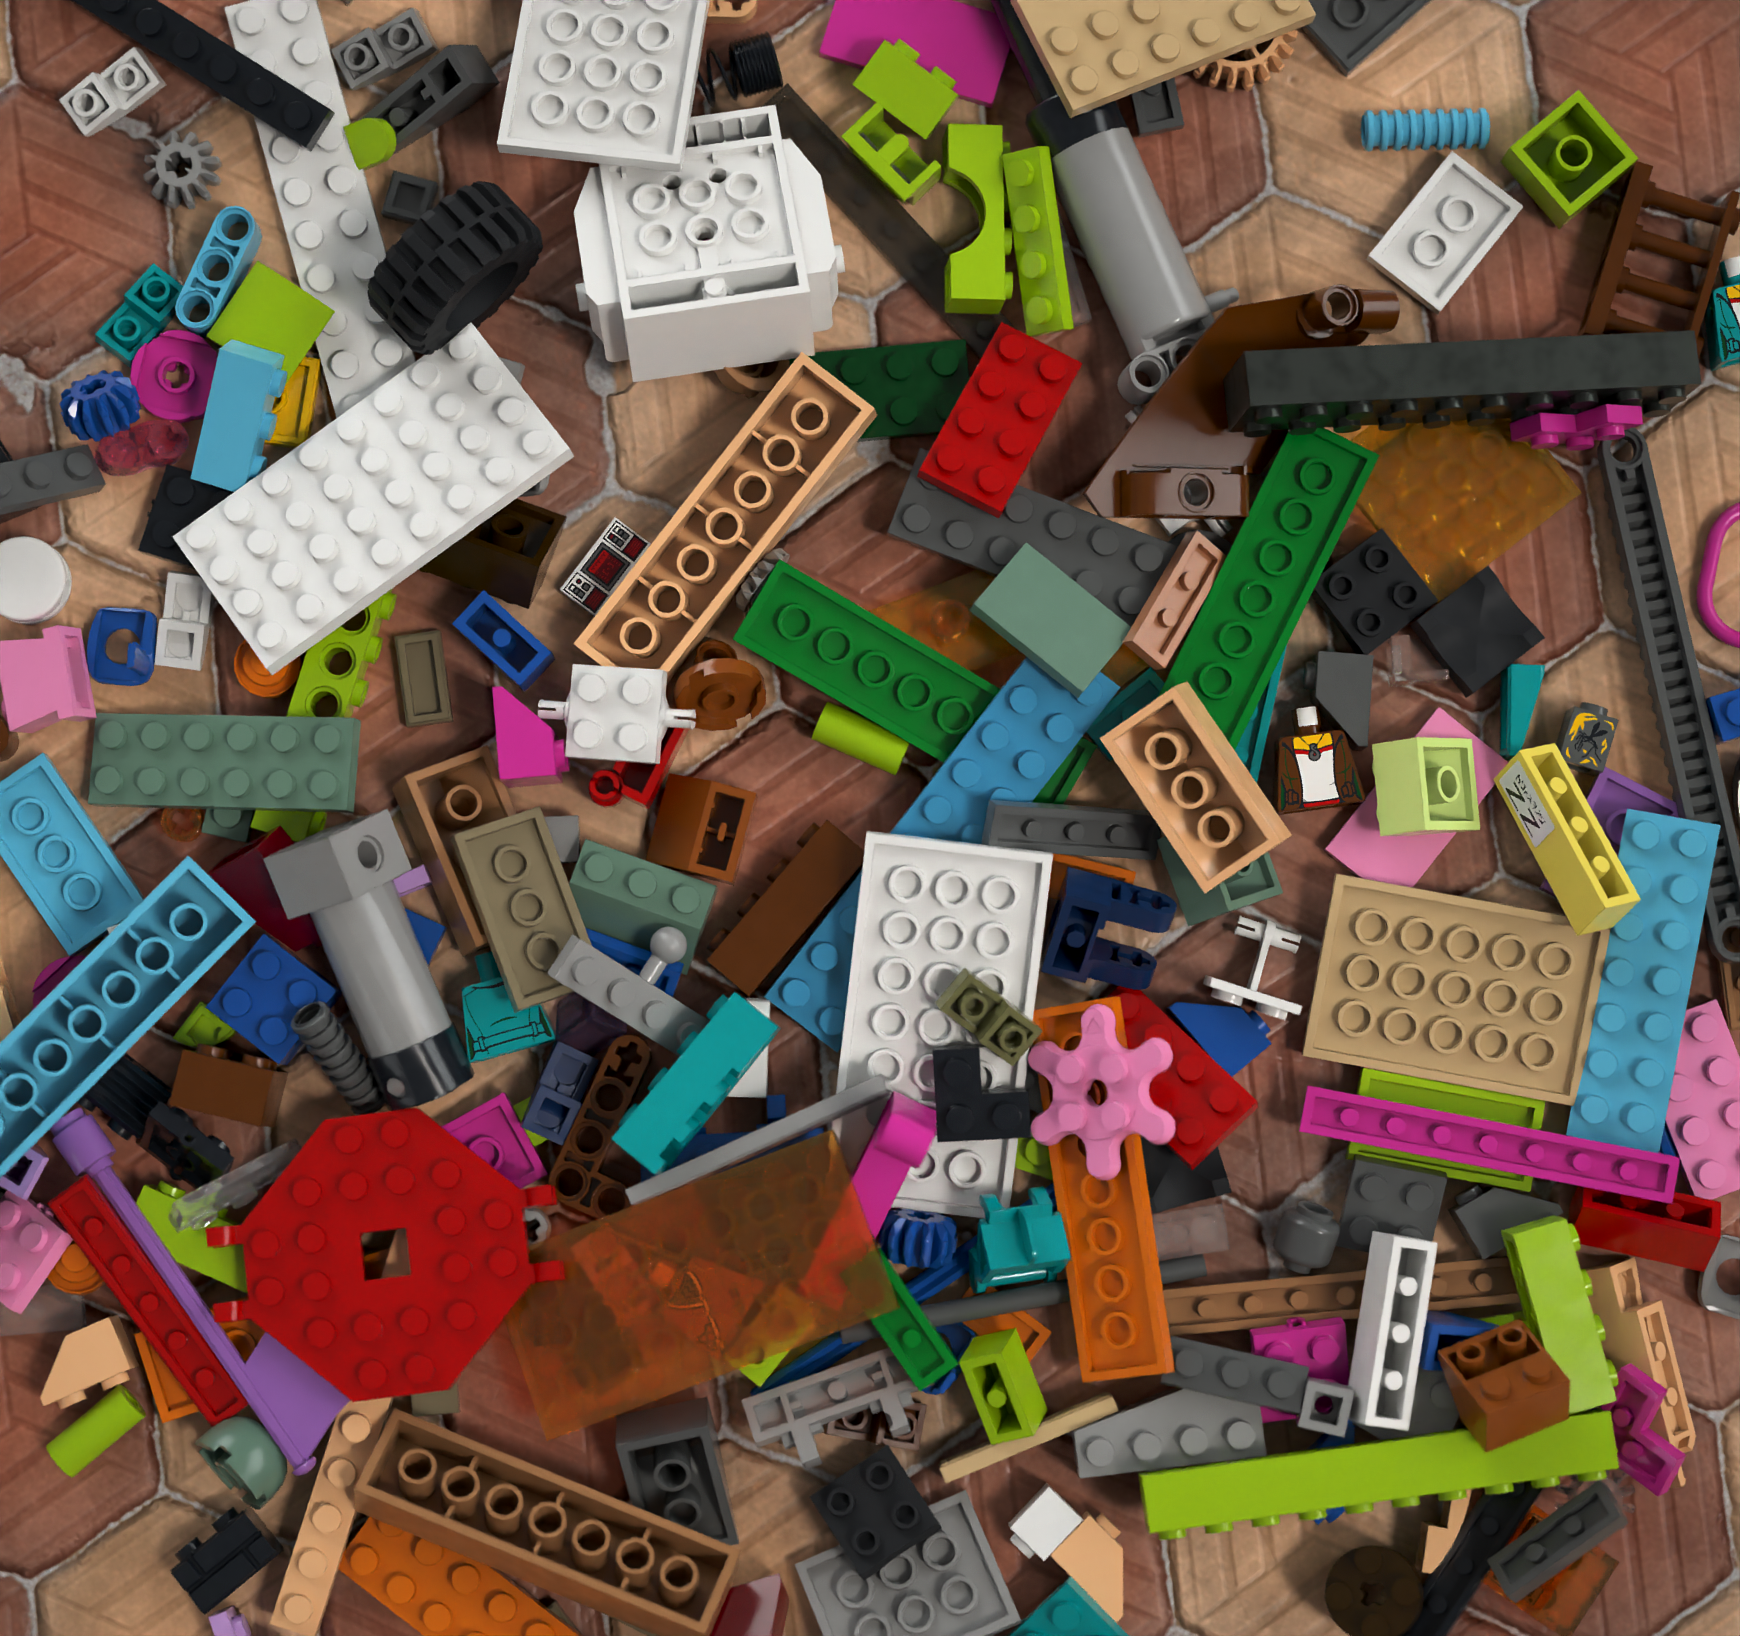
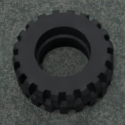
(454, 266)

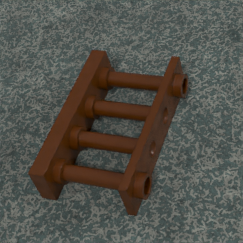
(1628, 235)

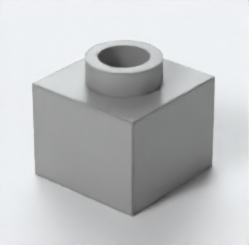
(1336, 1418)

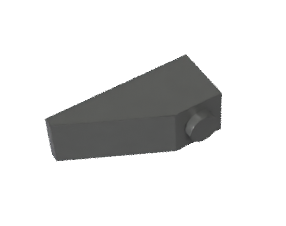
(436, 93)

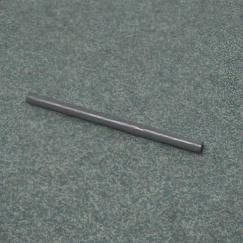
(1019, 1299)

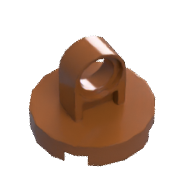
(720, 688)

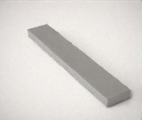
(762, 1140)

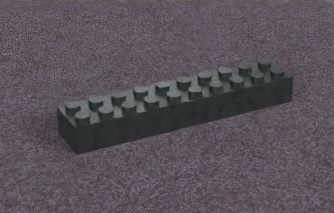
(1457, 381)

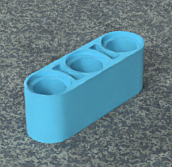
(217, 250)

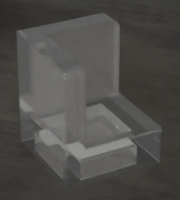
(1411, 663)

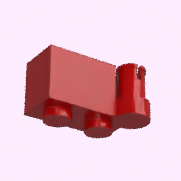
(636, 780)

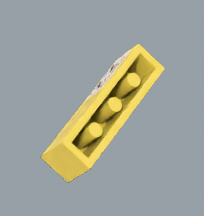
(1566, 839)

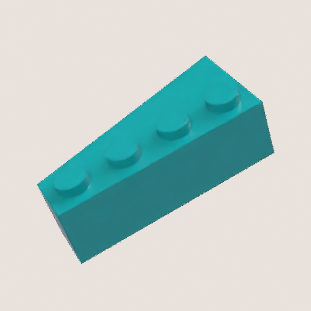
(696, 1083)

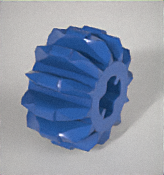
(100, 405)
(918, 1238)

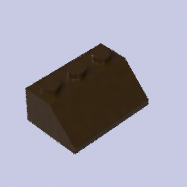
(504, 553)

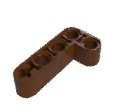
(607, 1122)

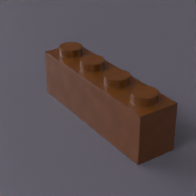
(787, 908)

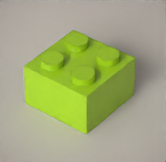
(1568, 159)

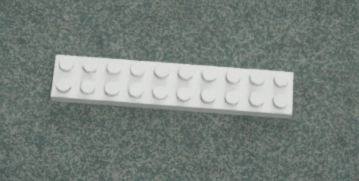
(323, 200)

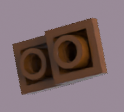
(876, 1429)

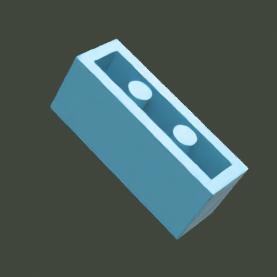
(238, 415)

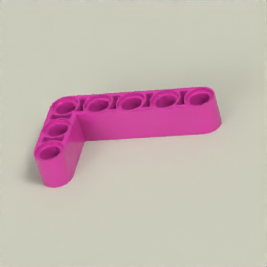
(895, 1145)

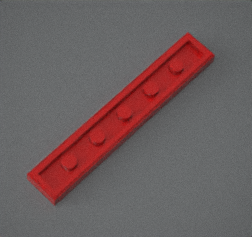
(147, 1299)

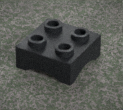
(1372, 593)
(1476, 632)
(1174, 1184)
(875, 1512)

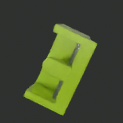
(891, 157)

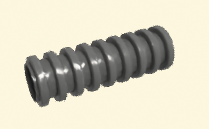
(338, 1057)

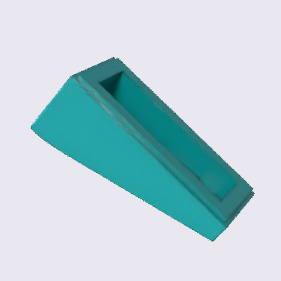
(1517, 701)

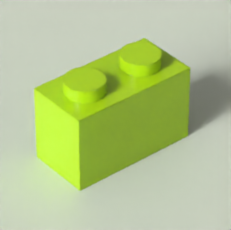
(907, 88)
(1003, 1386)

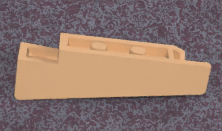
(1641, 1336)

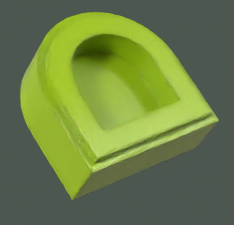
(370, 142)

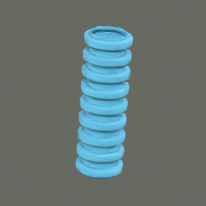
(1425, 129)

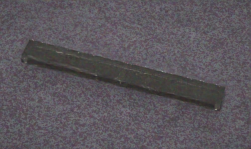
(878, 215)

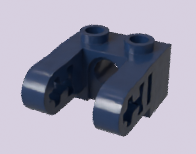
(1082, 909)

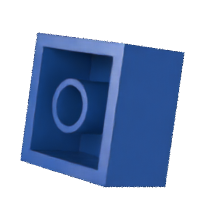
(267, 994)

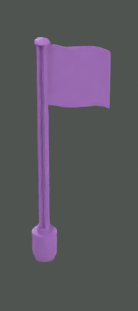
(278, 1385)

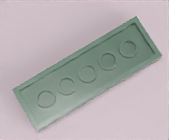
(225, 762)

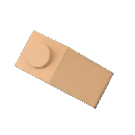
(1095, 1561)

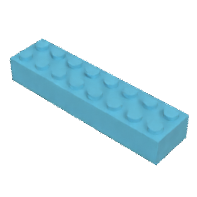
(111, 1002)

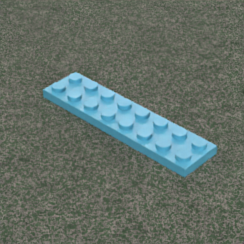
(1645, 982)

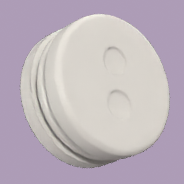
(32, 580)

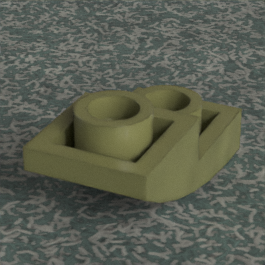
(988, 1016)

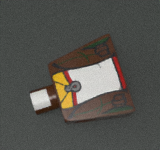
(1313, 768)

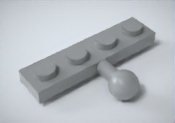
(630, 995)

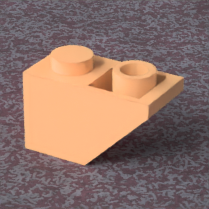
(88, 1358)

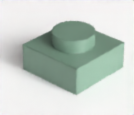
(229, 824)

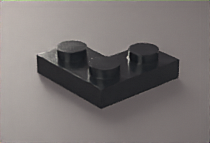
(966, 1110)

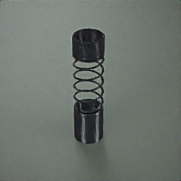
(754, 65)

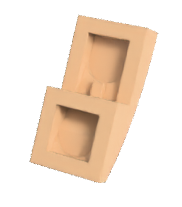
(1437, 1538)

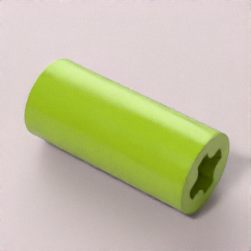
(860, 738)
(95, 1430)

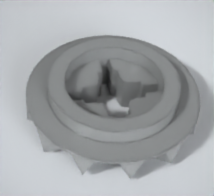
(757, 578)

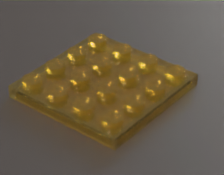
(1458, 495)

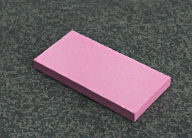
(1406, 858)

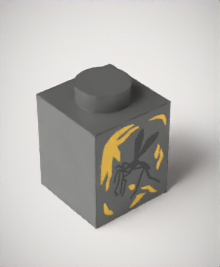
(1586, 738)

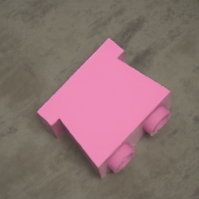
(45, 680)

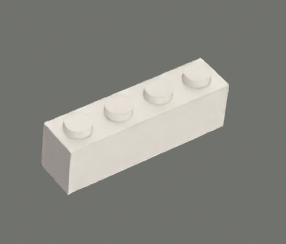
(1391, 1329)

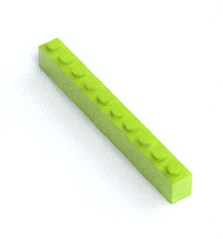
(1369, 1473)

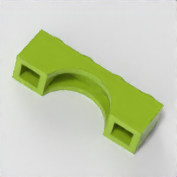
(974, 165)

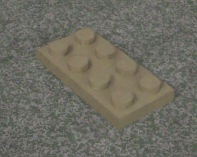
(521, 902)

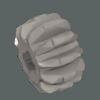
(164, 164)

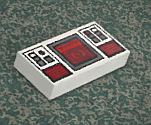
(605, 566)

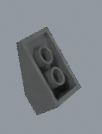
(677, 1467)

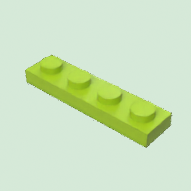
(1037, 241)

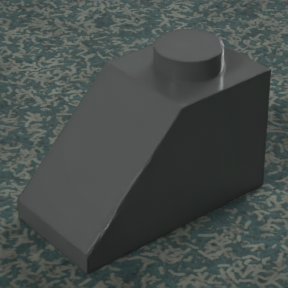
(1342, 692)
(1489, 1210)

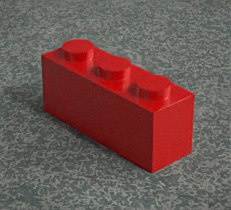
(1648, 1229)

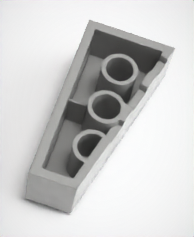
(1168, 1432)

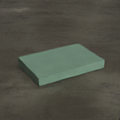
(1051, 619)

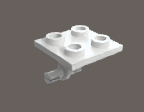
(1267, 935)

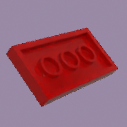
(999, 420)
(1193, 1089)

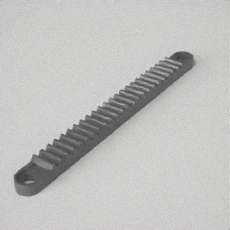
(1672, 673)

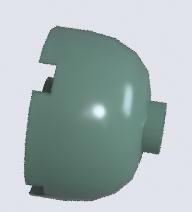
(245, 1457)

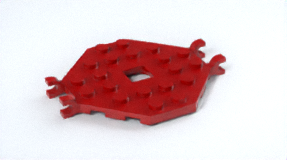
(462, 1247)

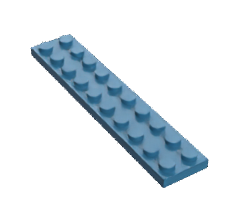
(1001, 757)

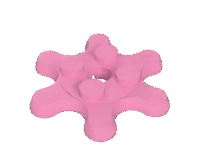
(1127, 1081)

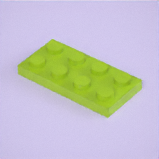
(1456, 1100)

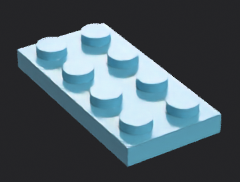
(62, 857)

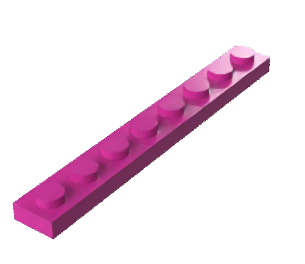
(1489, 1144)

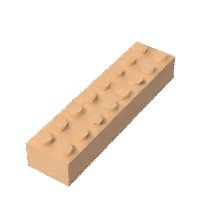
(729, 522)

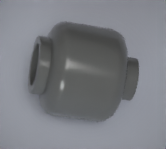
(1306, 1237)

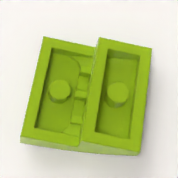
(272, 316)

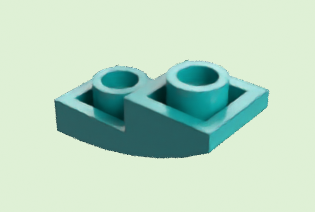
(143, 315)

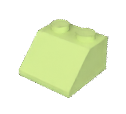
(1425, 786)

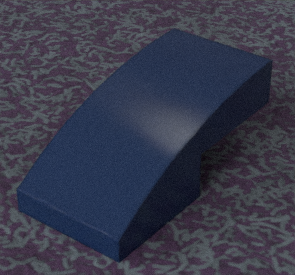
(559, 1093)

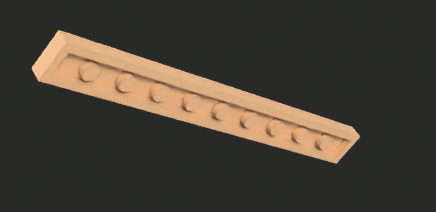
(332, 1503)

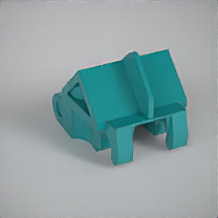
(1018, 1243)

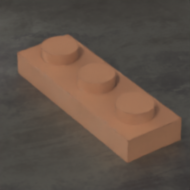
(1175, 600)

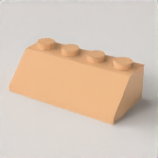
(1195, 786)

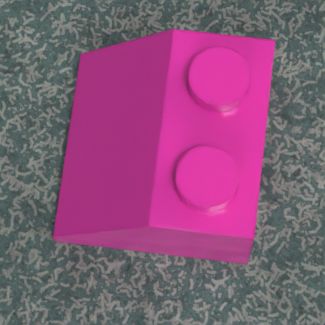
(526, 745)

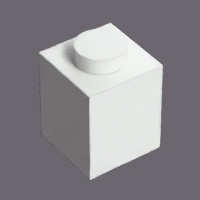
(1043, 1523)

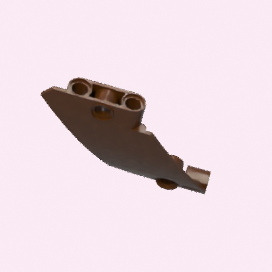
(1184, 426)

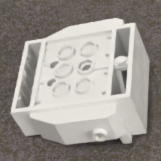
(717, 301)

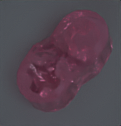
(163, 442)

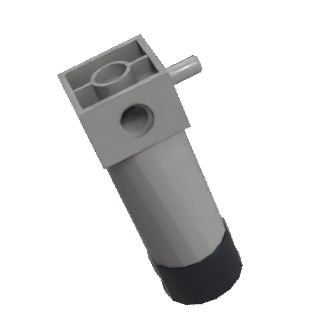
(350, 892)

